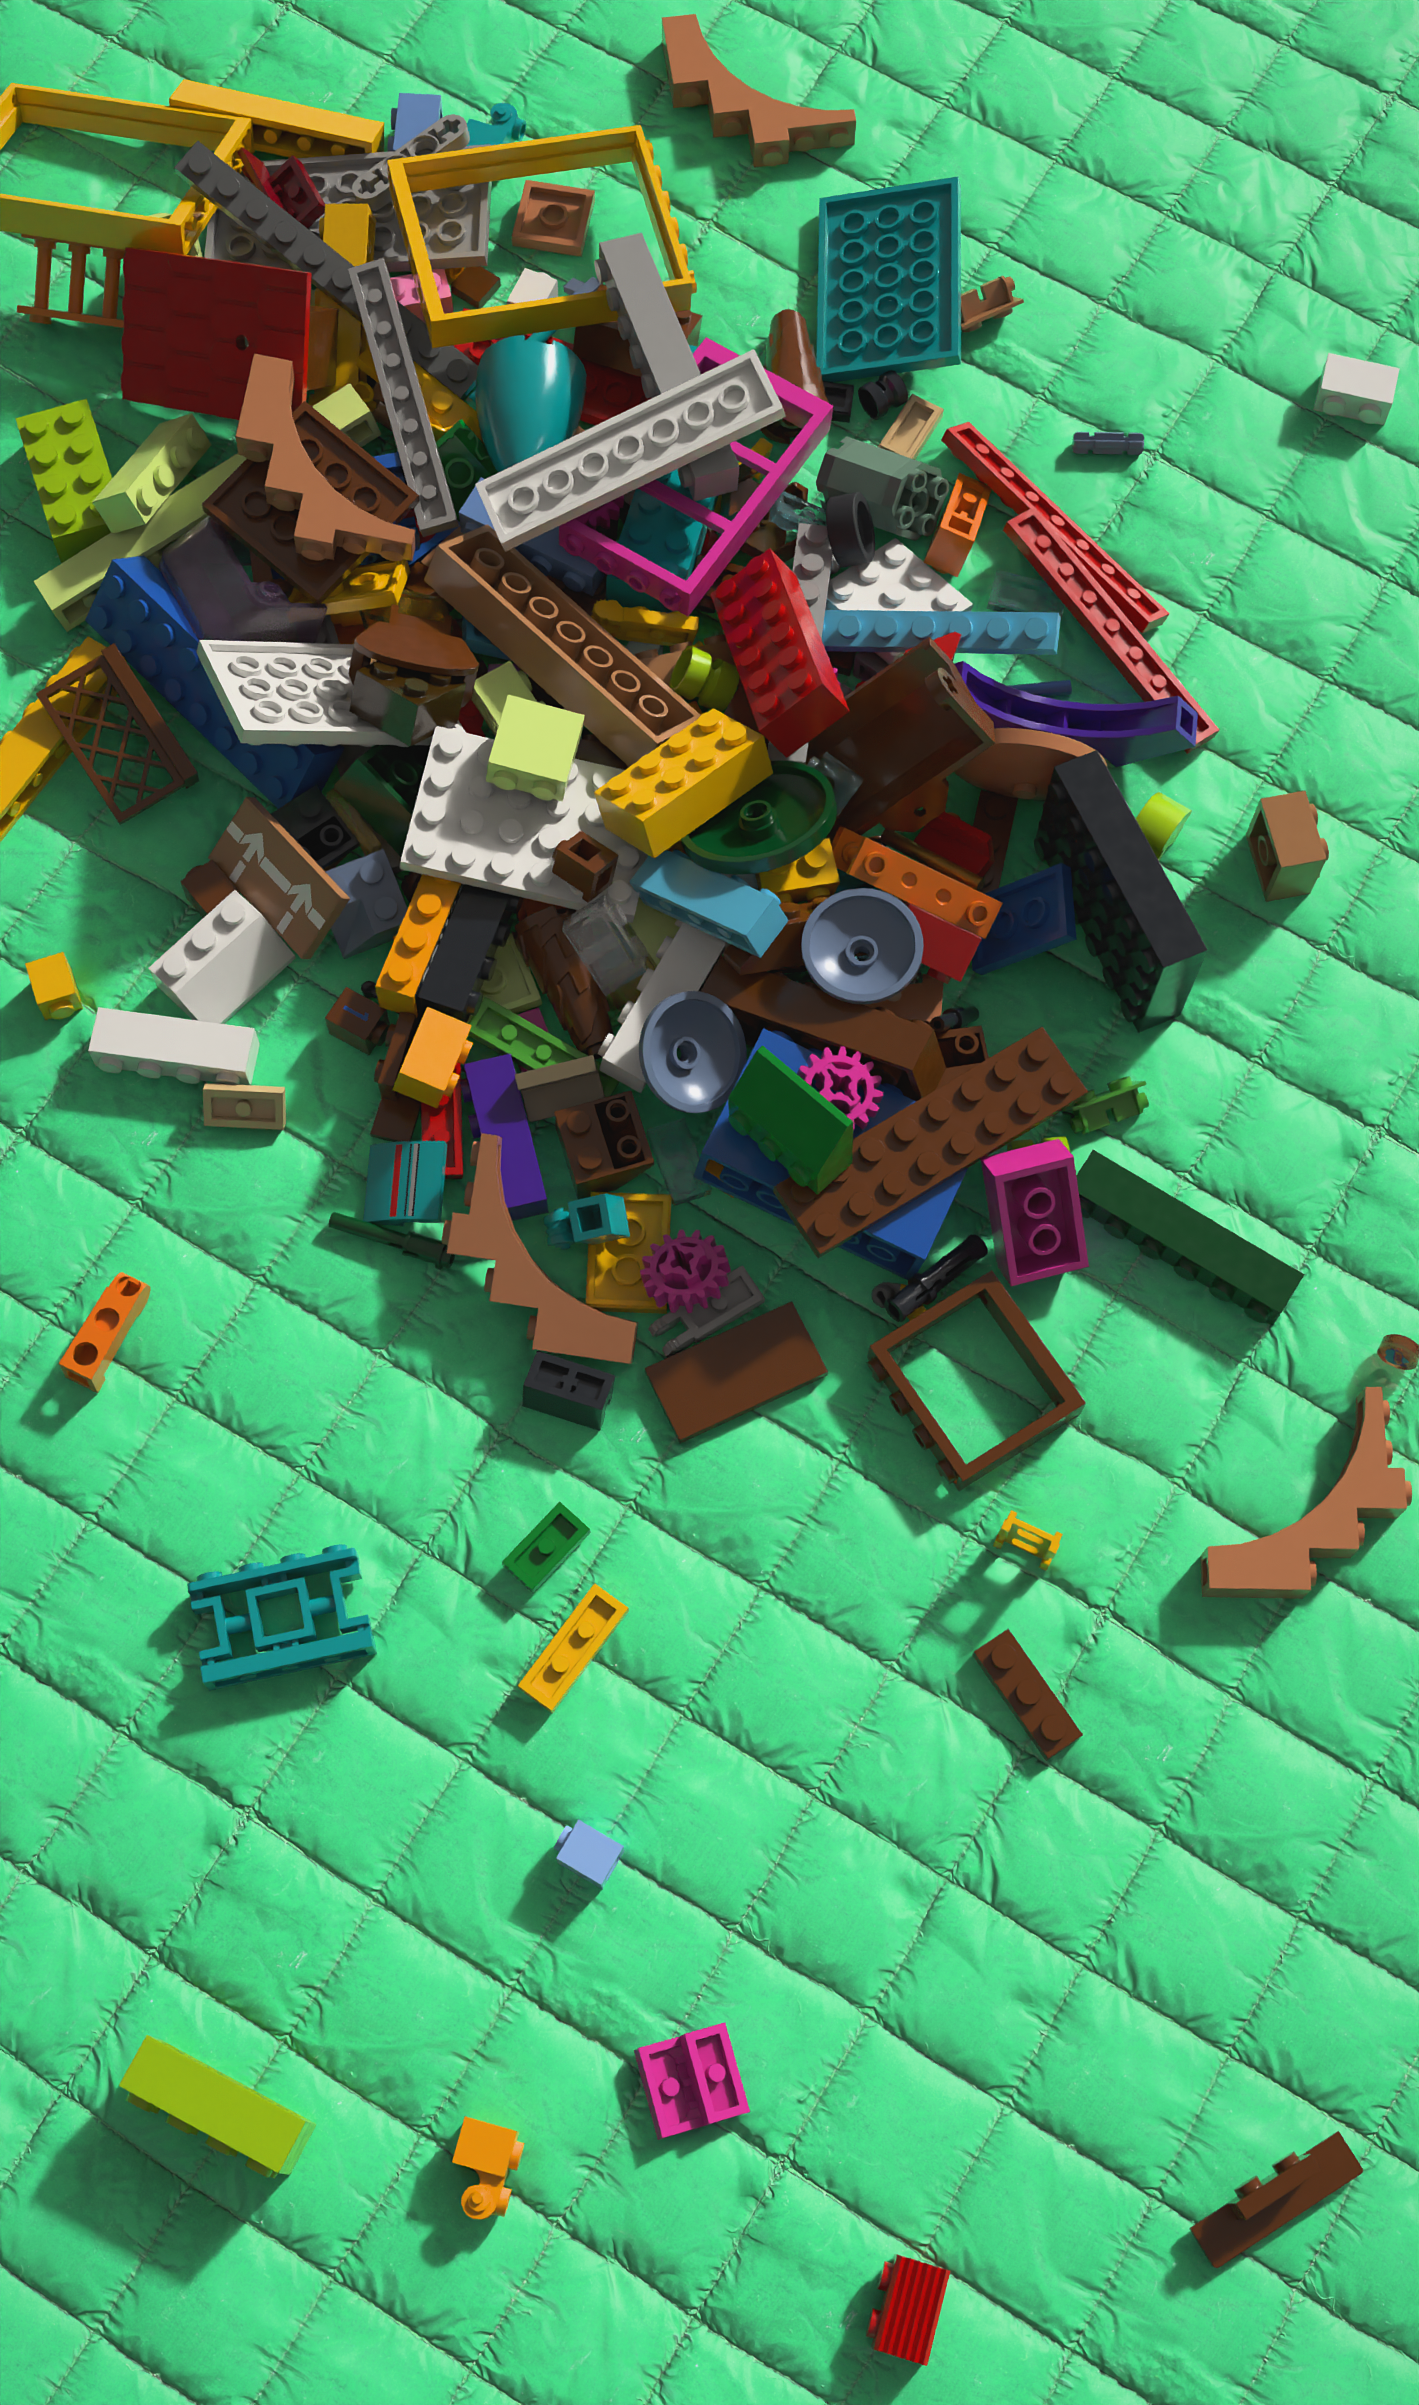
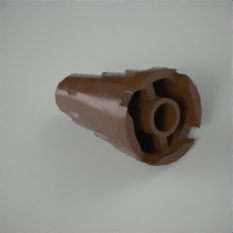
(793, 359)
(564, 978)

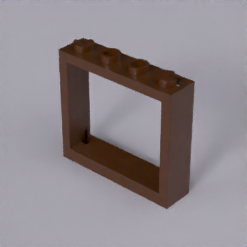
(1027, 1344)

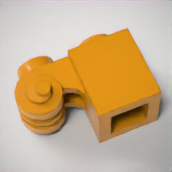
(491, 2153)

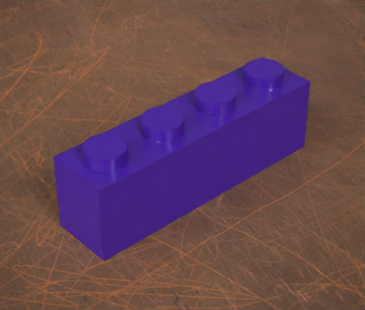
(501, 1113)

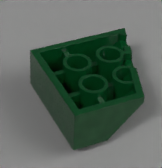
(385, 788)

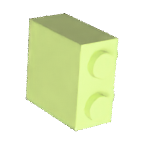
(534, 748)

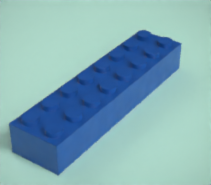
(156, 639)

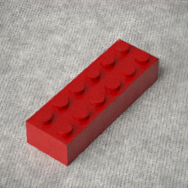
(778, 653)

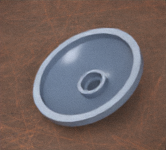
(864, 923)
(709, 1046)

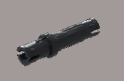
(925, 1286)

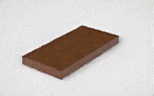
(735, 1372)

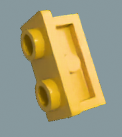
(805, 878)

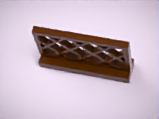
(146, 717)

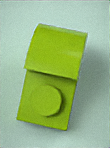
(1162, 822)

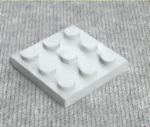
(893, 583)

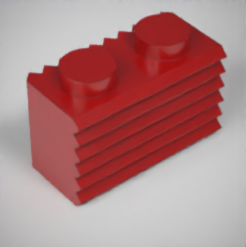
(908, 2309)

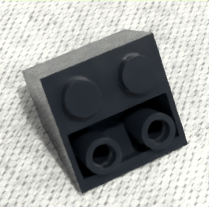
(316, 827)

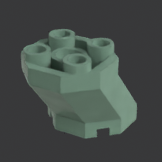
(900, 491)

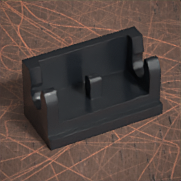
(568, 1390)

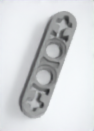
(444, 135)

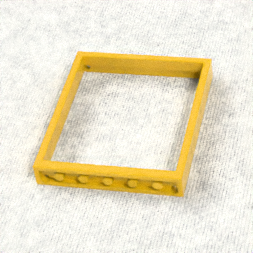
(124, 119)
(524, 160)

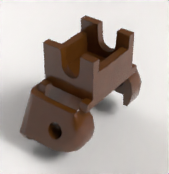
(417, 646)

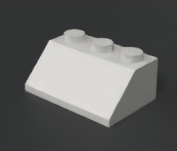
(222, 961)

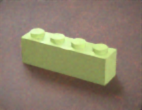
(151, 473)

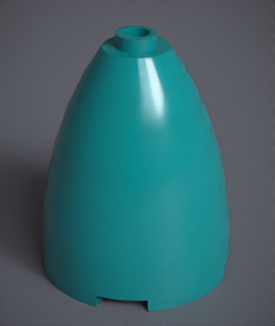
(527, 398)

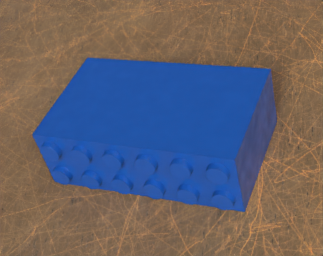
(895, 1243)

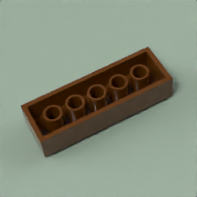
(901, 1049)

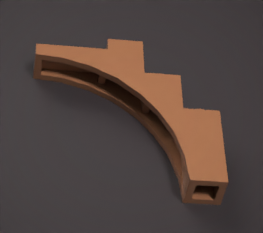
(737, 109)
(293, 482)
(488, 1233)
(1280, 1562)

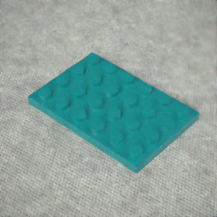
(889, 280)

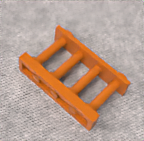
(40, 311)
(914, 882)

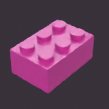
(1035, 1212)

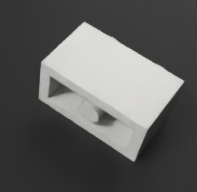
(1356, 389)

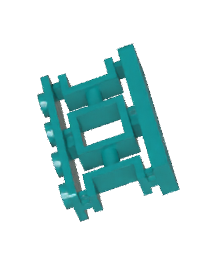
(287, 1652)

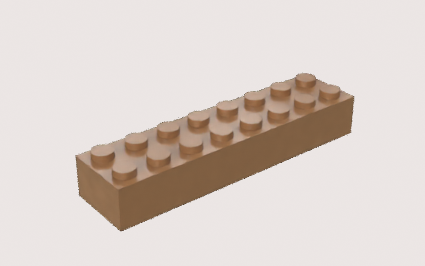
(557, 644)

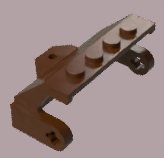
(904, 739)

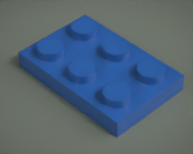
(1032, 919)

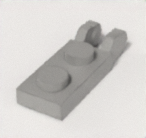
(735, 1301)

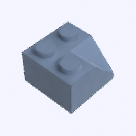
(374, 904)

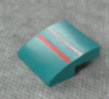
(405, 1182)

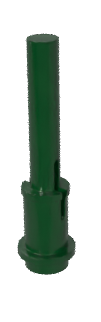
(412, 1244)

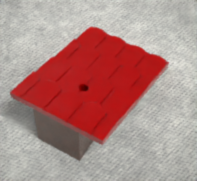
(202, 321)

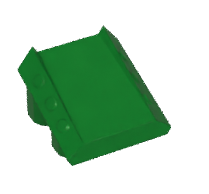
(463, 462)

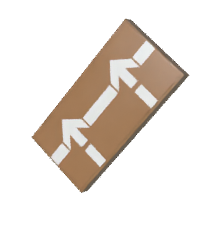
(279, 878)

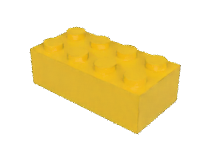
(683, 782)

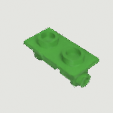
(1121, 1098)

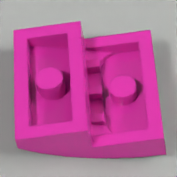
(691, 2081)

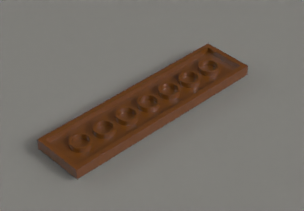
(935, 1140)

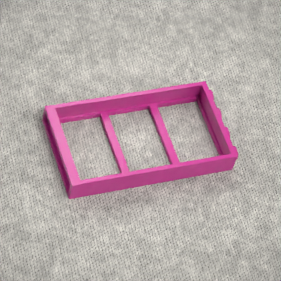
(672, 591)

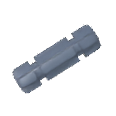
(1108, 443)

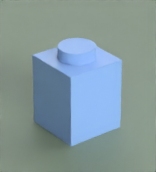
(588, 1853)

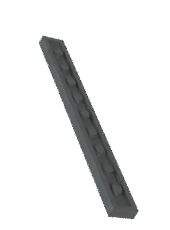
(310, 254)

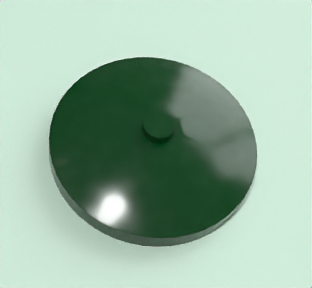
(767, 824)

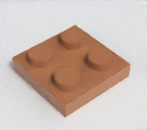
(553, 218)

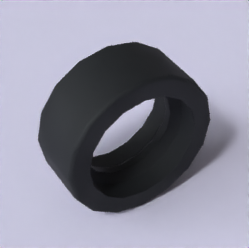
(850, 529)

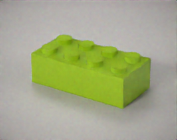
(67, 473)
(217, 2105)

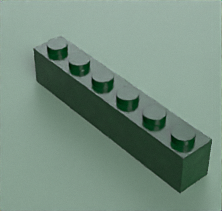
(1185, 1239)

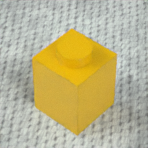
(54, 986)

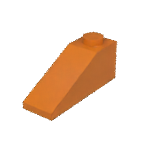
(958, 525)

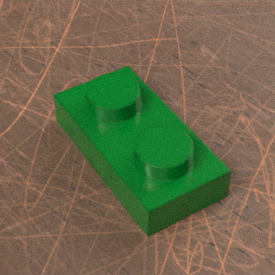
(546, 1547)

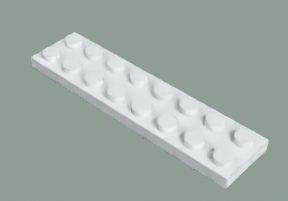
(630, 450)

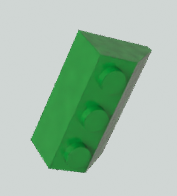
(791, 1122)

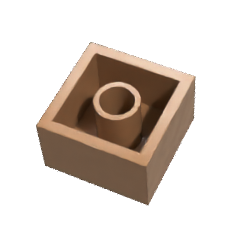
(1286, 845)

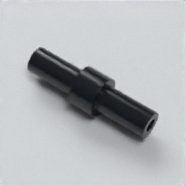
(954, 1018)

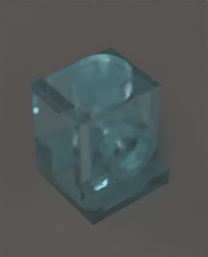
(845, 779)

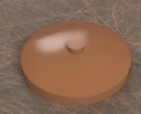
(1021, 762)

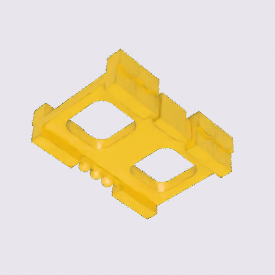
(1043, 1547)

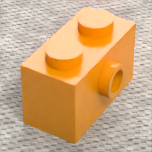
(432, 1058)

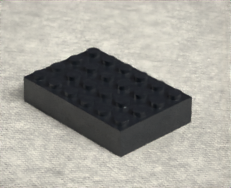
(1120, 893)

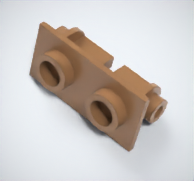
(996, 303)

